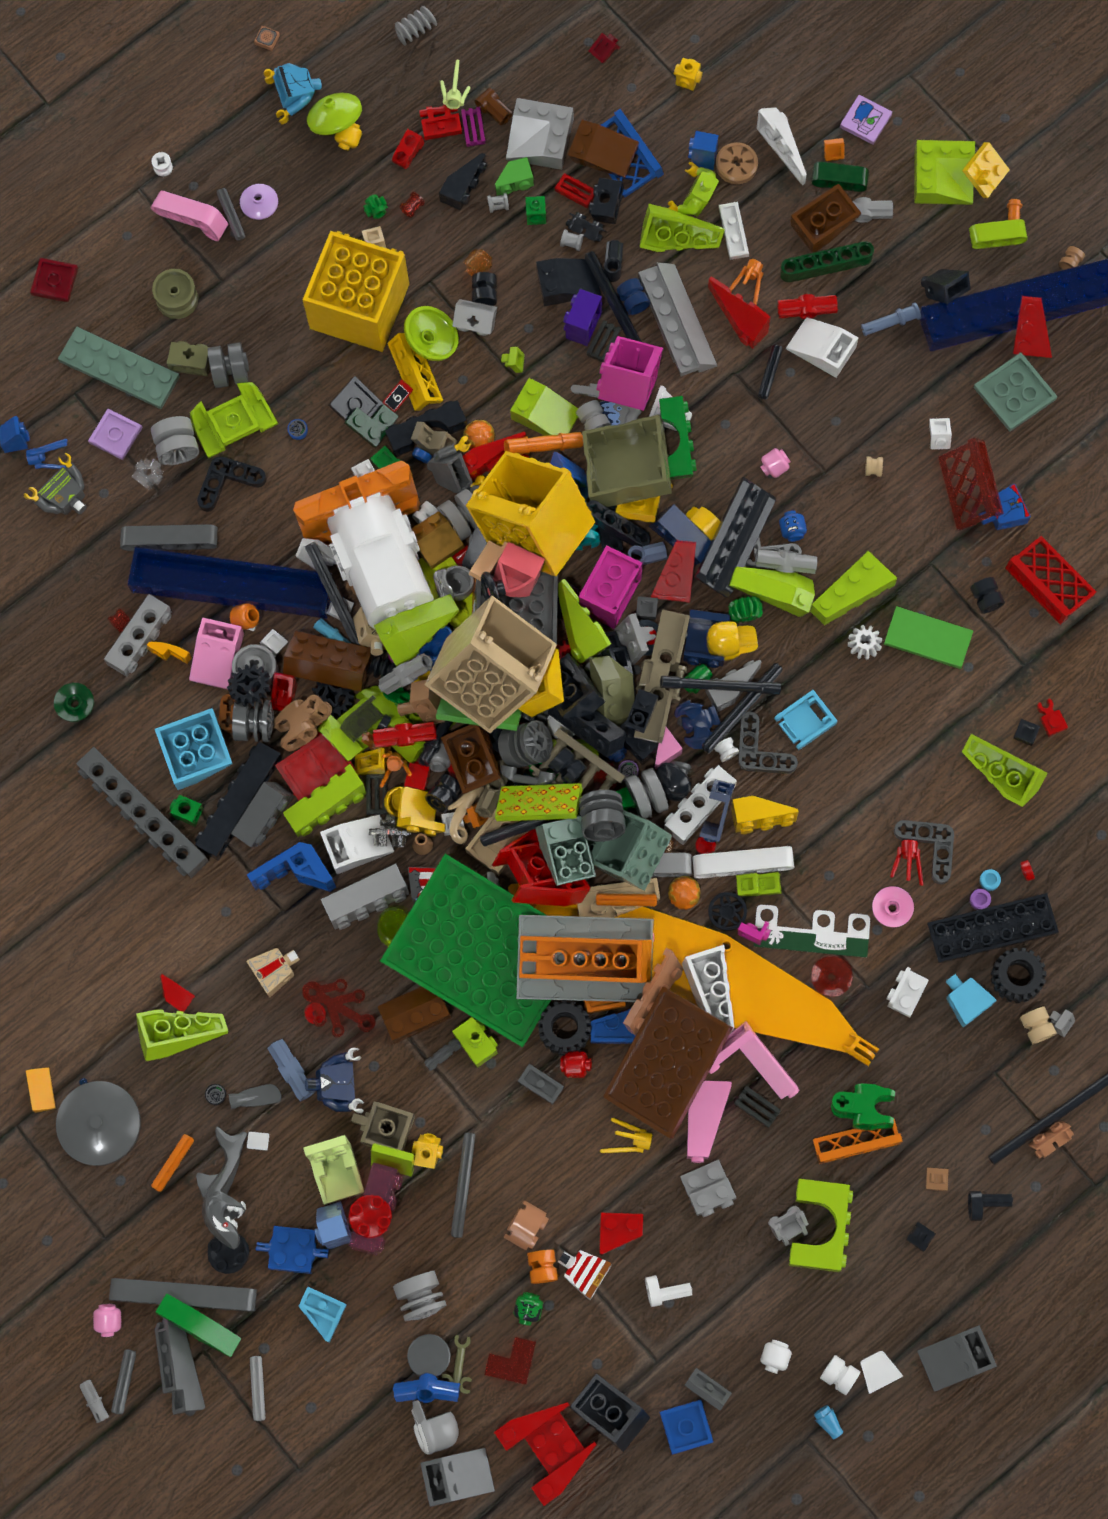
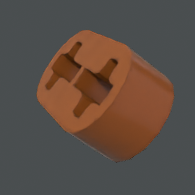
(224, 713)

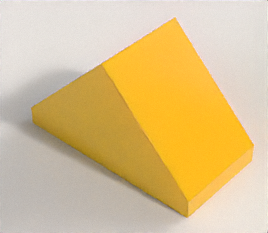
(371, 762)

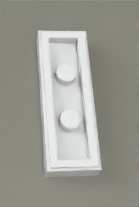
(733, 231)

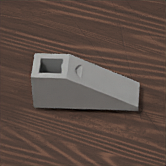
(724, 699)

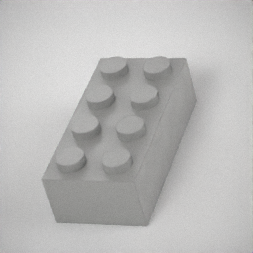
(365, 897)

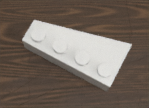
(709, 982)

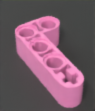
(190, 213)

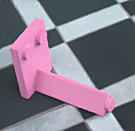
(760, 1057)

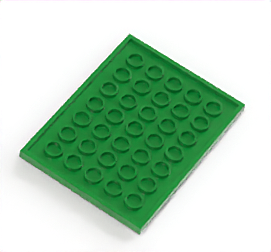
(465, 949)

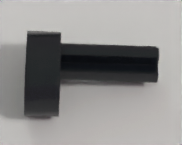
(977, 1201)

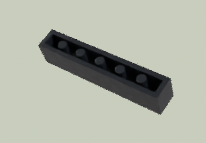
(240, 793)

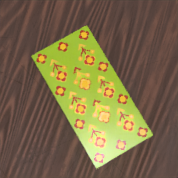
(538, 802)

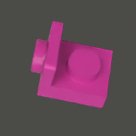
(751, 932)

